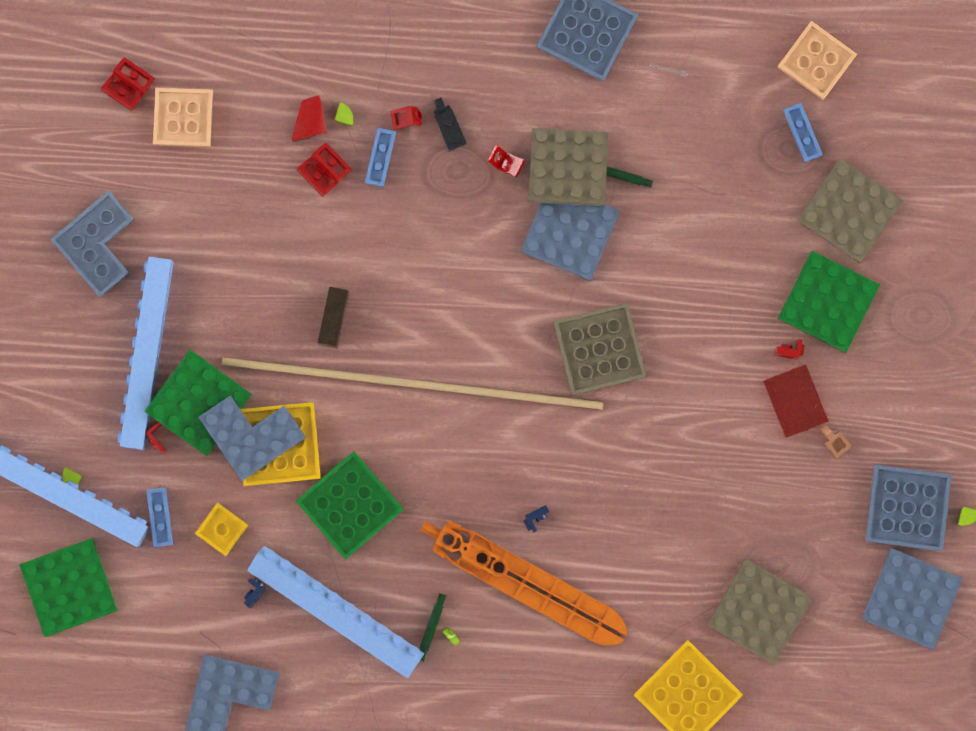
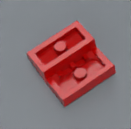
(128, 84)
(324, 169)

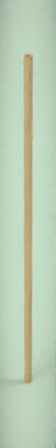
(412, 383)

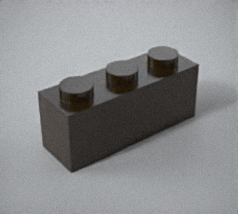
(333, 317)

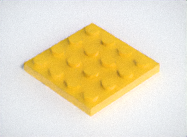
(299, 461)
(688, 692)

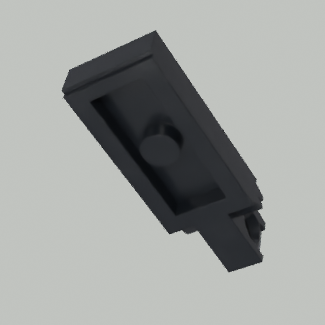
(448, 126)

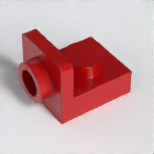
(406, 117)
(787, 352)

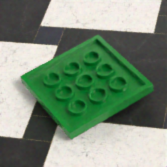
(828, 301)
(189, 393)
(349, 505)
(68, 587)

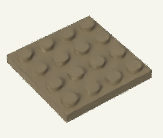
(568, 167)
(850, 210)
(599, 349)
(759, 611)

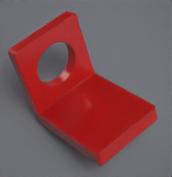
(506, 162)
(153, 441)

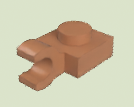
(836, 442)

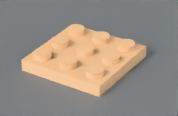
(817, 60)
(183, 117)

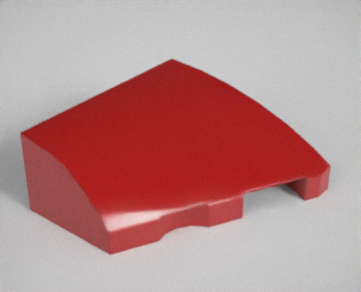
(309, 120)

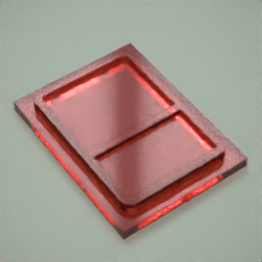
(795, 401)

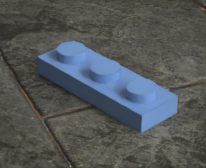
(802, 132)
(380, 157)
(160, 517)

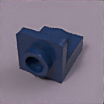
(538, 514)
(253, 596)

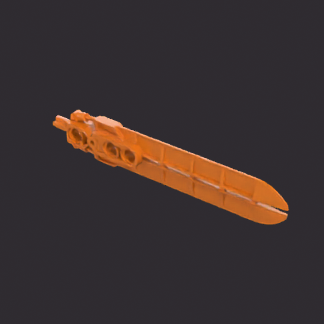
(524, 593)

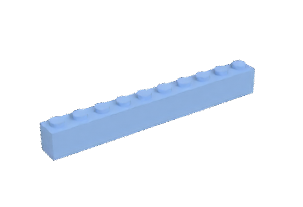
(146, 352)
(71, 498)
(335, 611)

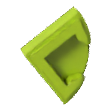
(344, 115)
(69, 475)
(967, 516)
(451, 636)

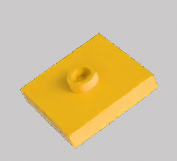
(221, 529)

